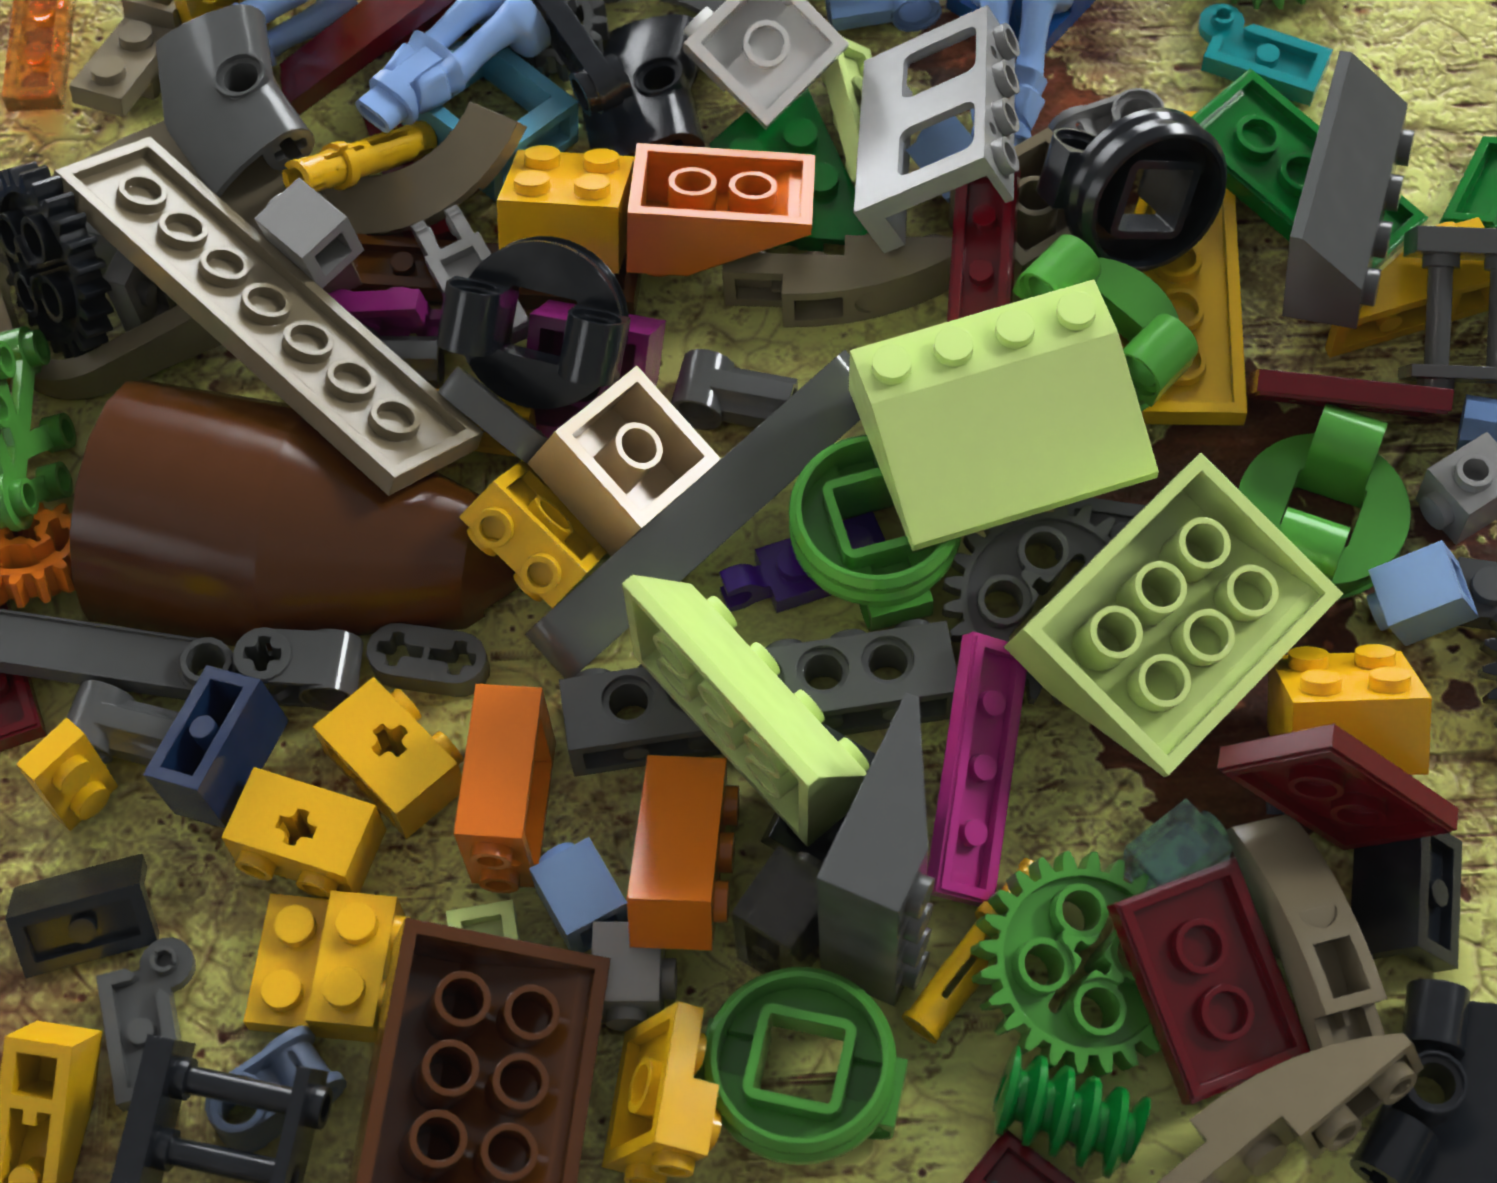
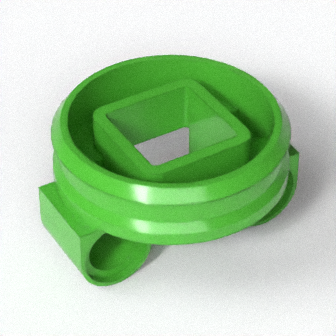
(1158, 343)
(1344, 466)
(883, 577)
(791, 1127)

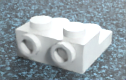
(763, 51)

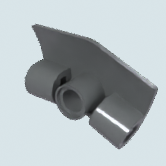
(224, 96)

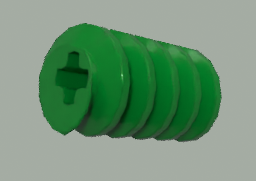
(1069, 1113)

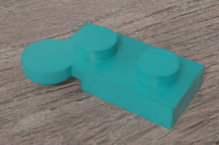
(1282, 60)

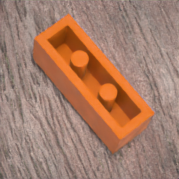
(681, 853)

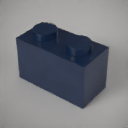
(214, 745)

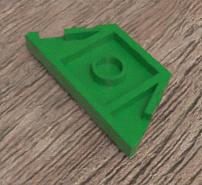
(804, 132)

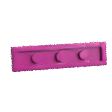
(976, 771)

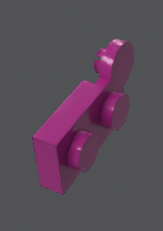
(391, 311)

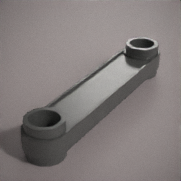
(106, 653)

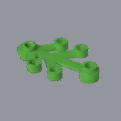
(22, 357)

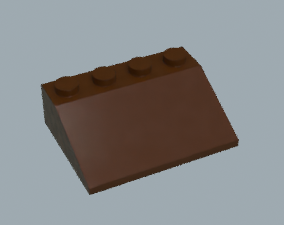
(480, 1060)

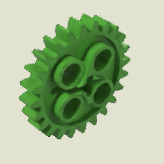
(1034, 924)

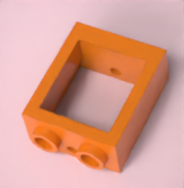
(505, 786)

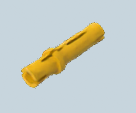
(344, 164)
(931, 1011)

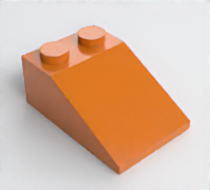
(713, 206)

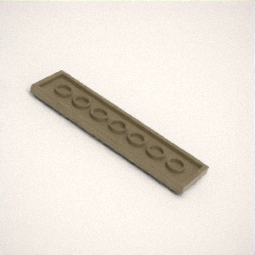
(270, 315)

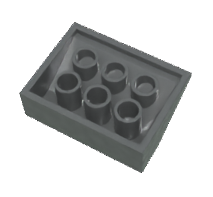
(875, 874)

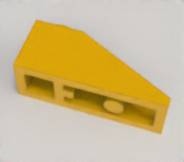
(1403, 297)
(46, 1100)

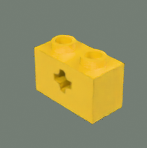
(405, 787)
(281, 810)

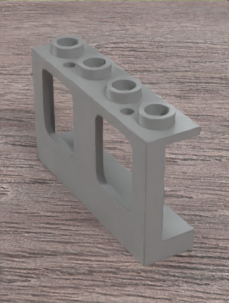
(893, 114)

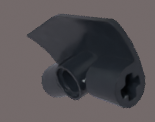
(661, 83)
(1449, 1139)

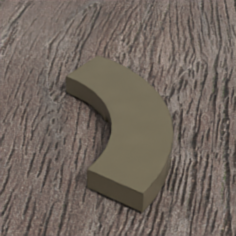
(441, 179)

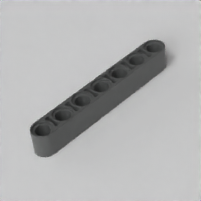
(700, 517)

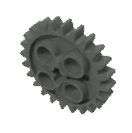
(1002, 566)

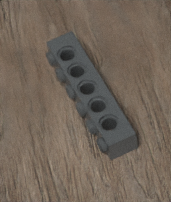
(855, 705)

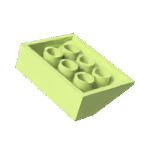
(1002, 414)
(1175, 618)
(743, 704)

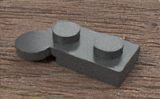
(142, 1005)

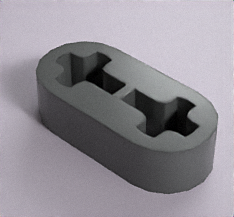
(492, 414)
(429, 657)

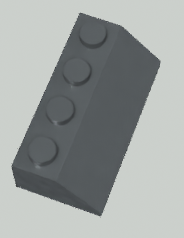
(1346, 198)

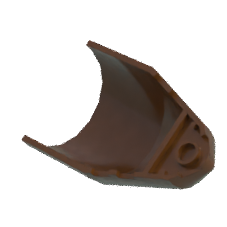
(243, 517)

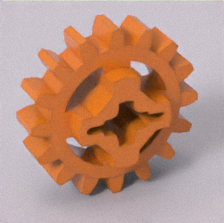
(37, 559)

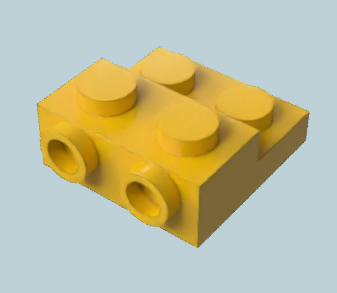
(532, 534)
(323, 964)
(659, 1111)

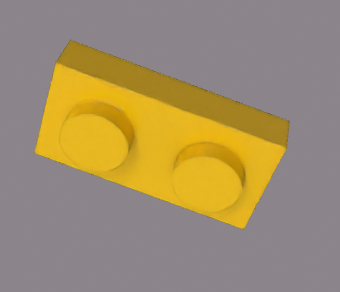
(68, 775)

